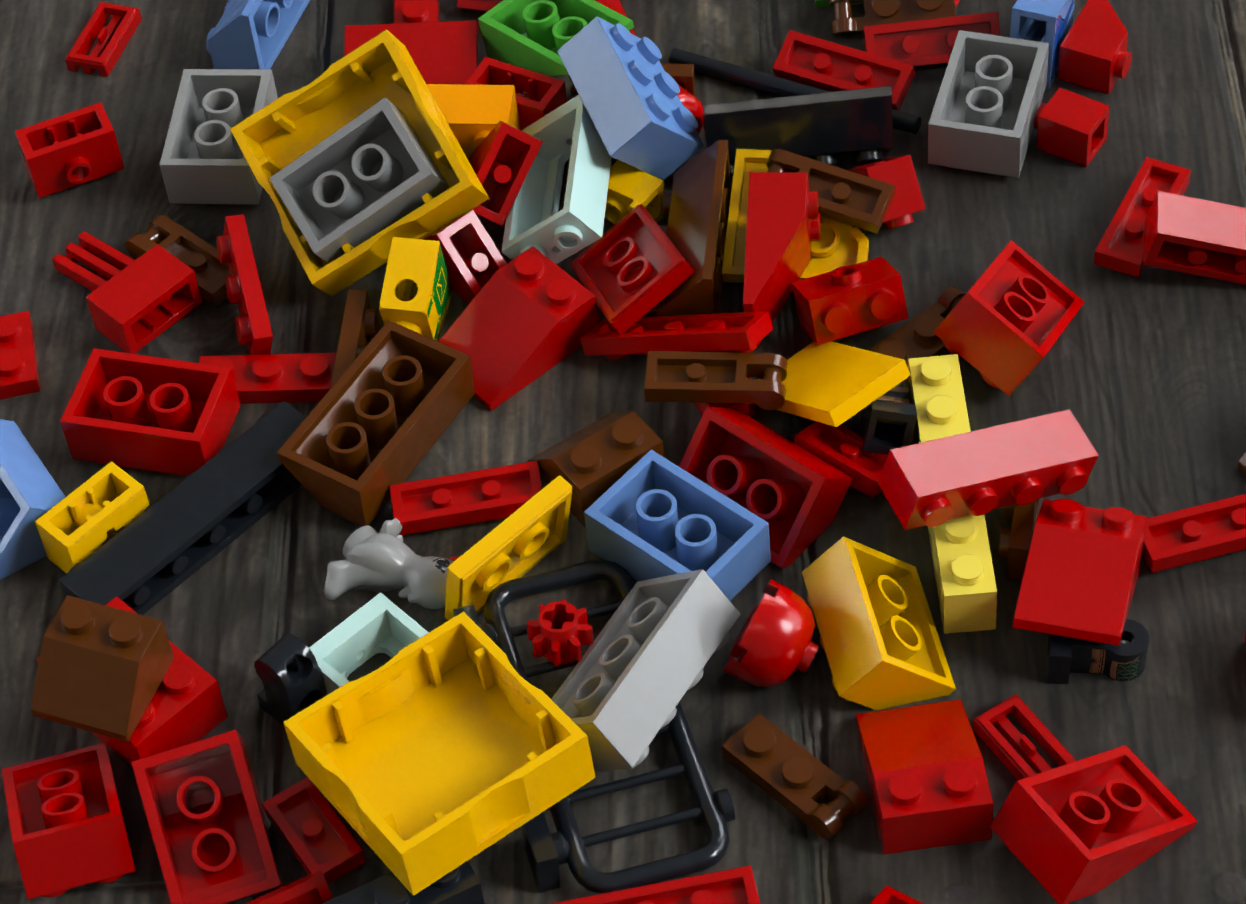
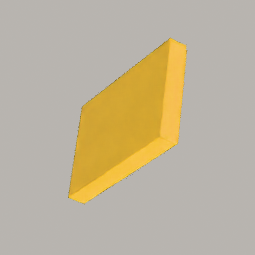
(838, 381)
(510, 548)

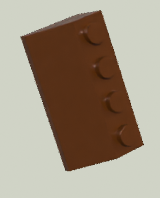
(698, 228)
(378, 421)

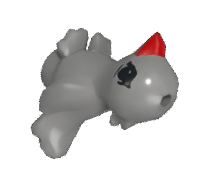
(386, 564)

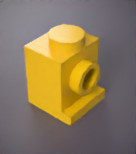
(630, 188)

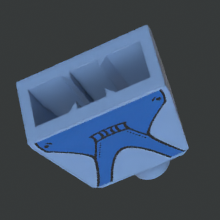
(1043, 22)

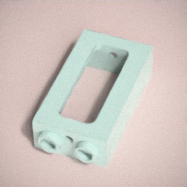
(535, 213)
(370, 630)

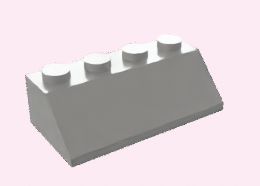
(645, 665)

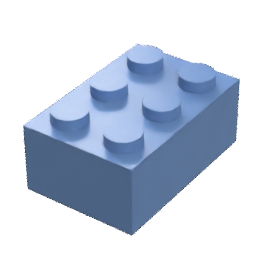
(631, 98)
(672, 523)

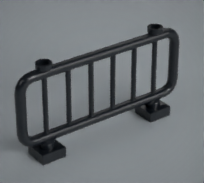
(567, 845)

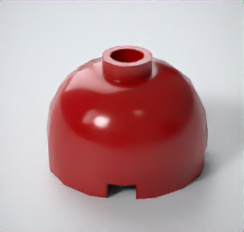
(774, 639)

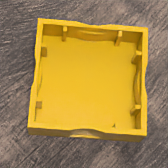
(316, 111)
(439, 752)

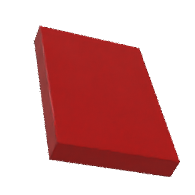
(440, 50)
(631, 268)

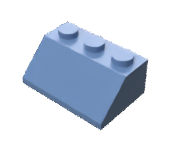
(253, 32)
(25, 496)

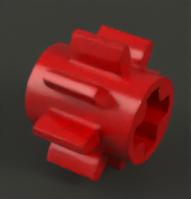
(560, 632)

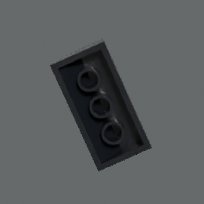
(807, 125)

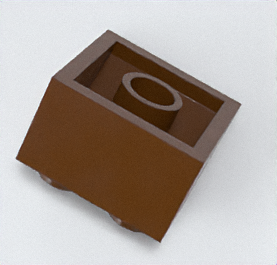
(598, 457)
(99, 668)

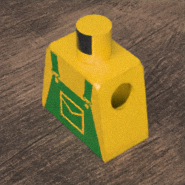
(416, 286)

